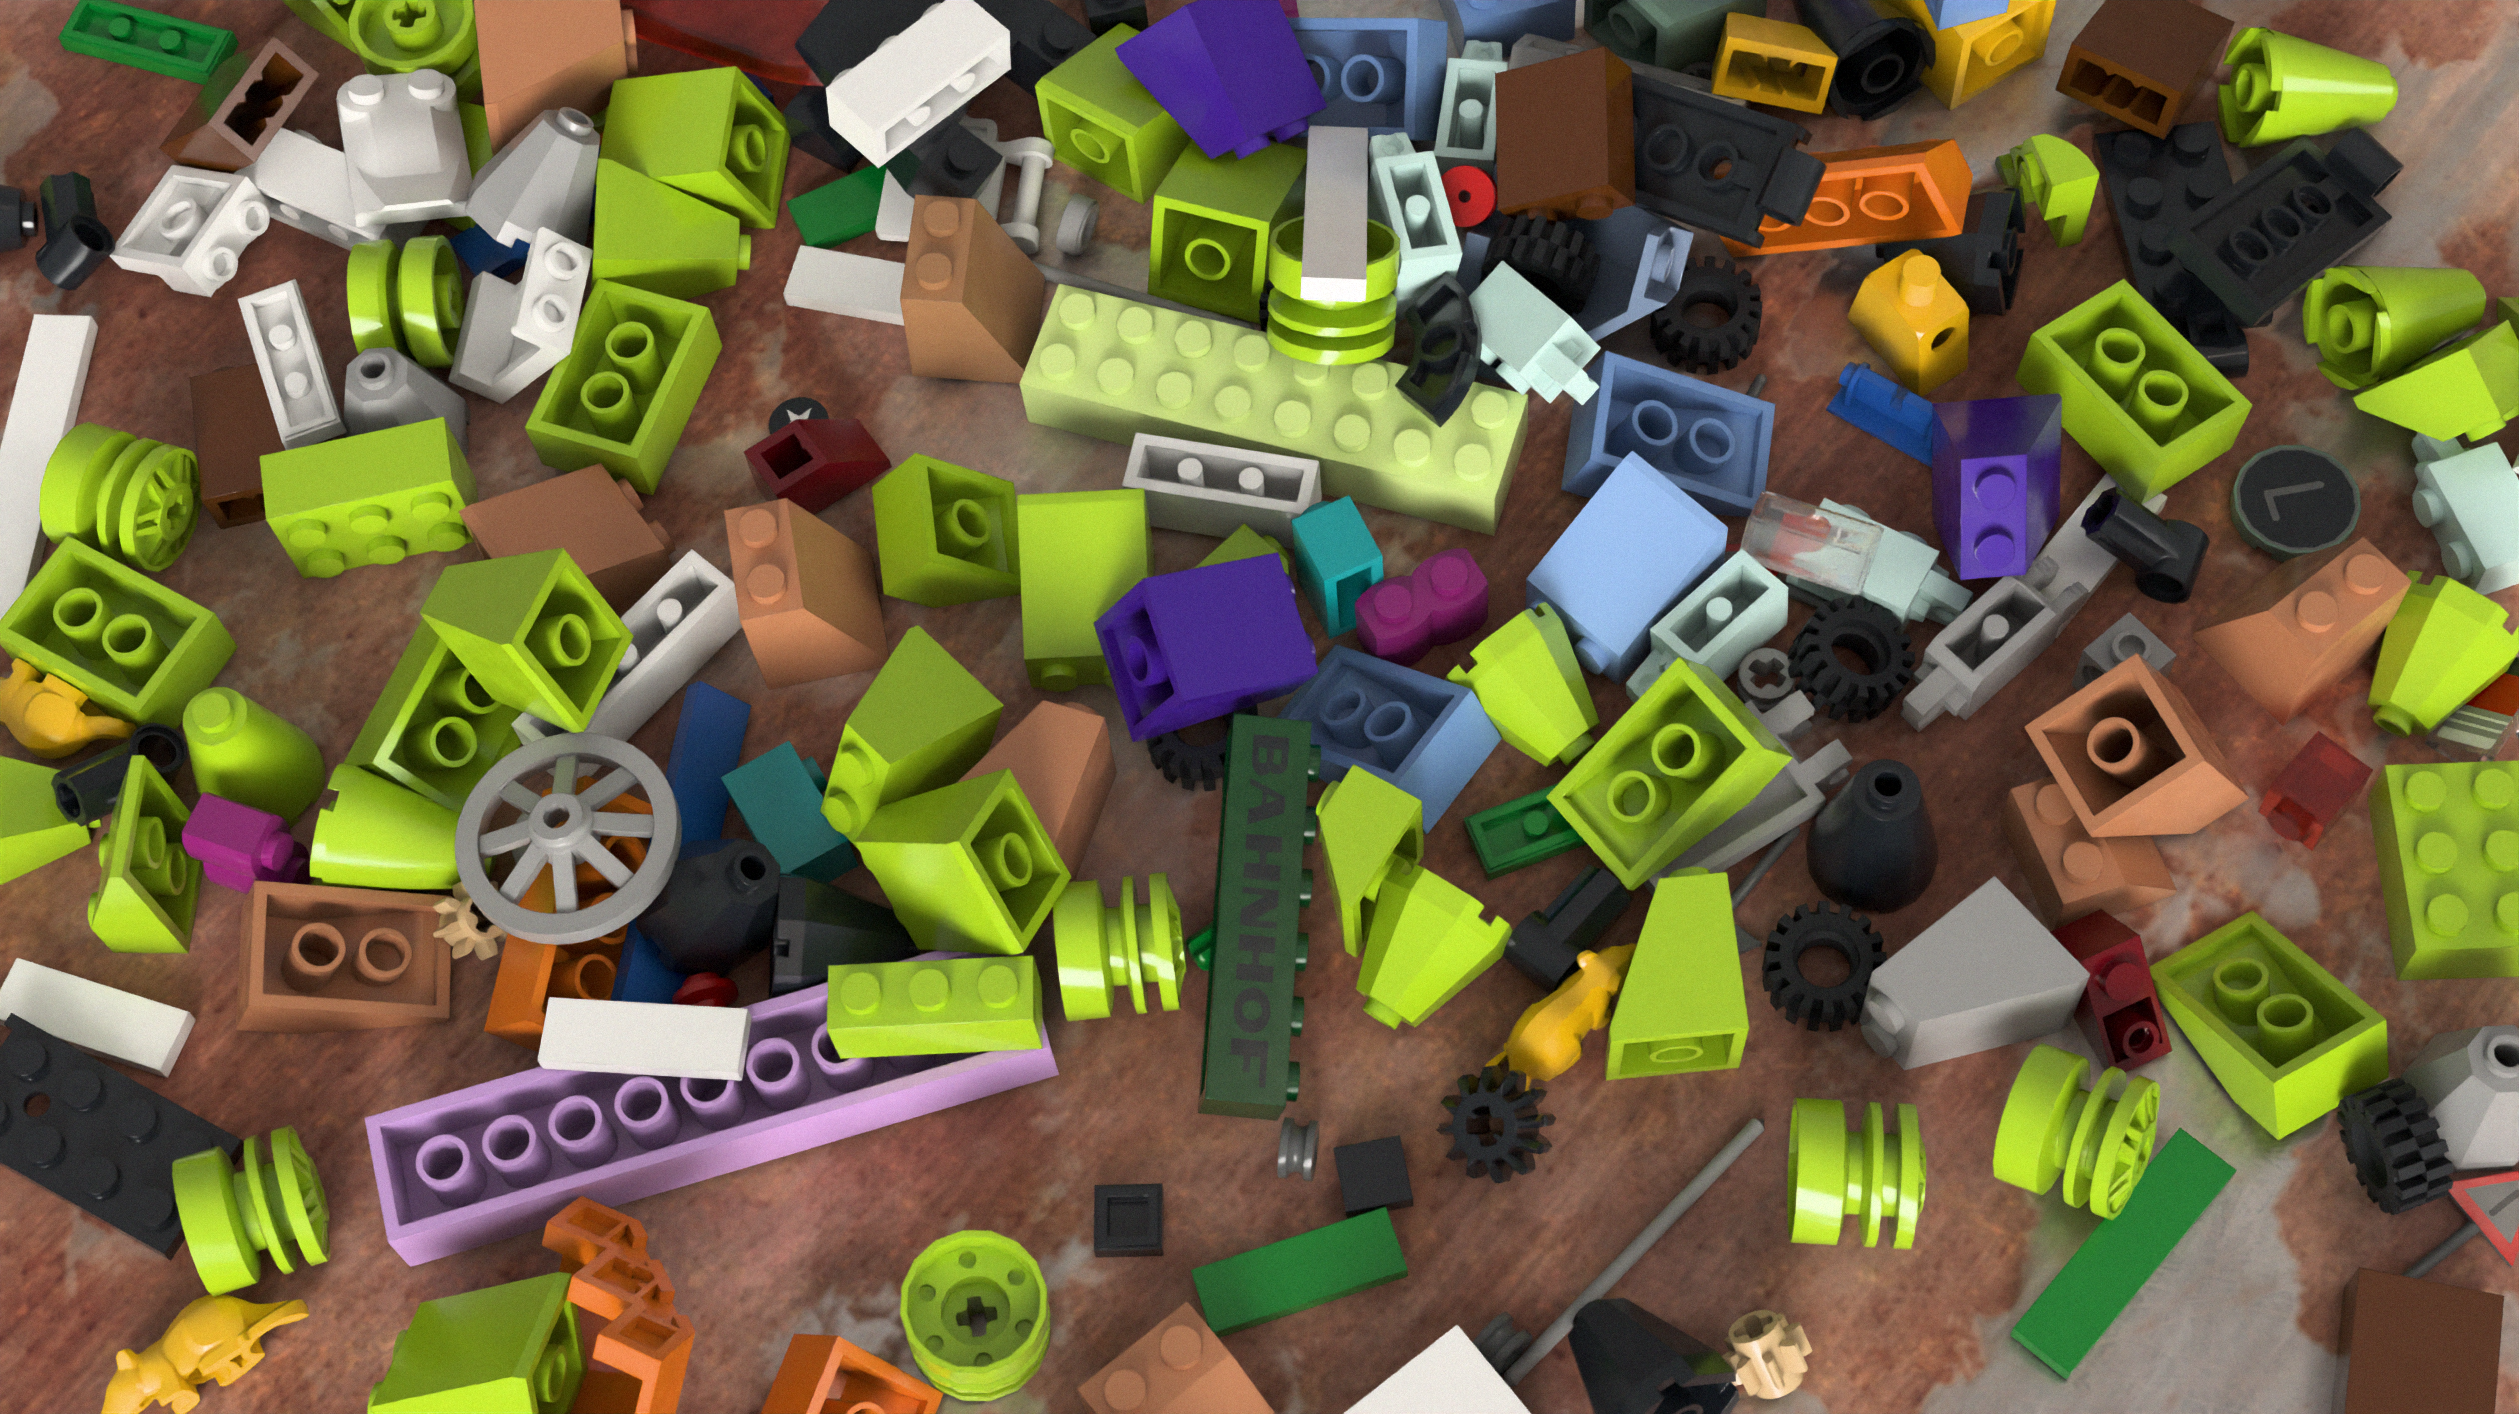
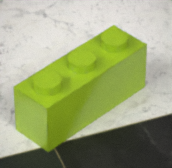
(935, 1007)

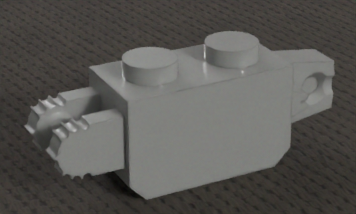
(1989, 644)

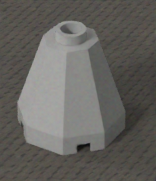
(539, 180)
(393, 391)
(2473, 1094)

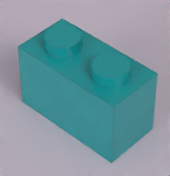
(1335, 561)
(781, 809)

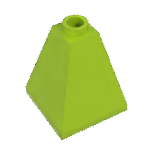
(662, 237)
(30, 821)

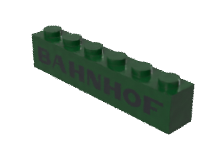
(1257, 918)

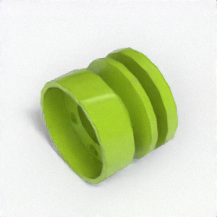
(1332, 329)
(121, 495)
(1118, 946)
(2060, 1125)
(1854, 1173)
(239, 1213)
(966, 1277)

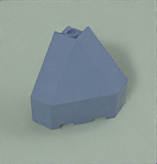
(1637, 271)

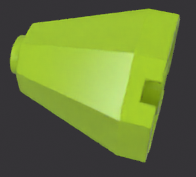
(2437, 655)
(1533, 688)
(1424, 946)

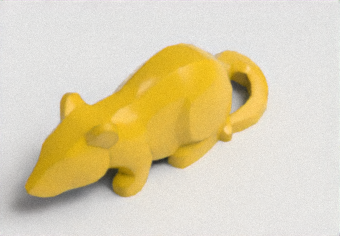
(53, 715)
(1551, 1031)
(205, 1341)

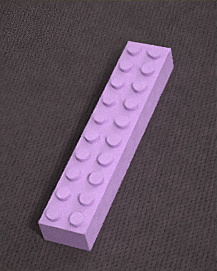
(537, 1140)

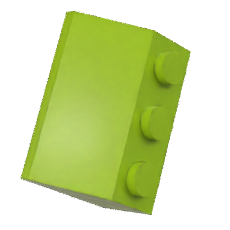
(434, 725)

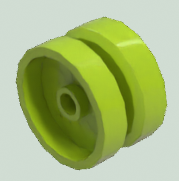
(418, 36)
(407, 298)

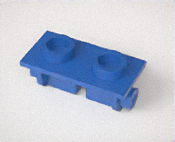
(1885, 411)

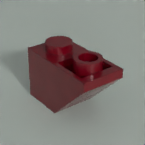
(815, 462)
(2119, 1001)

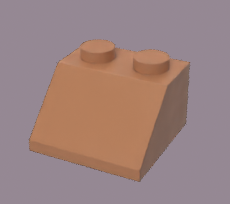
(2070, 868)

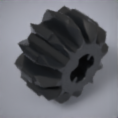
(1492, 1149)

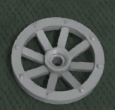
(570, 843)

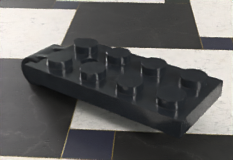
(1685, 137)
(2147, 192)
(2286, 222)
(102, 1139)

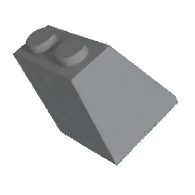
(1972, 984)

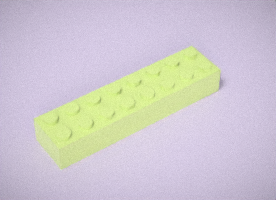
(1151, 370)

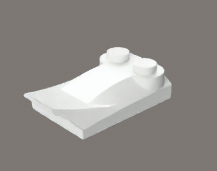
(404, 147)

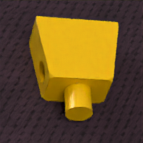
(1763, 63)
(1914, 321)

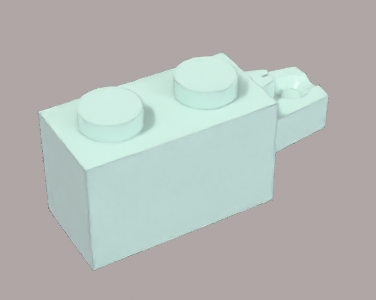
(1469, 109)
(1411, 200)
(1532, 338)
(2471, 510)
(1901, 578)
(1717, 622)

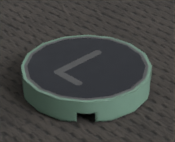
(2294, 501)

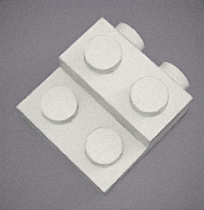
(194, 229)

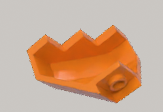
(625, 1309)

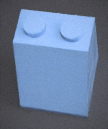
(1626, 566)

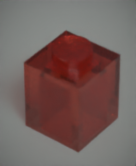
(2314, 791)

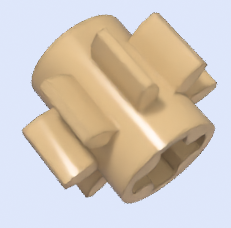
(459, 925)
(1767, 1353)

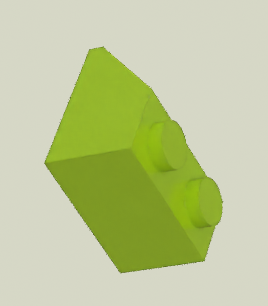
(2453, 390)
(946, 533)
(1361, 835)

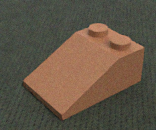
(339, 960)
(1174, 1371)

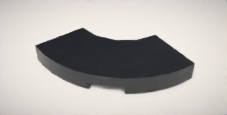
(1445, 350)

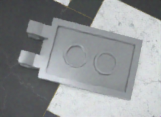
(1781, 805)

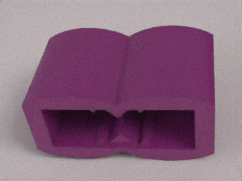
(1431, 607)
(243, 844)

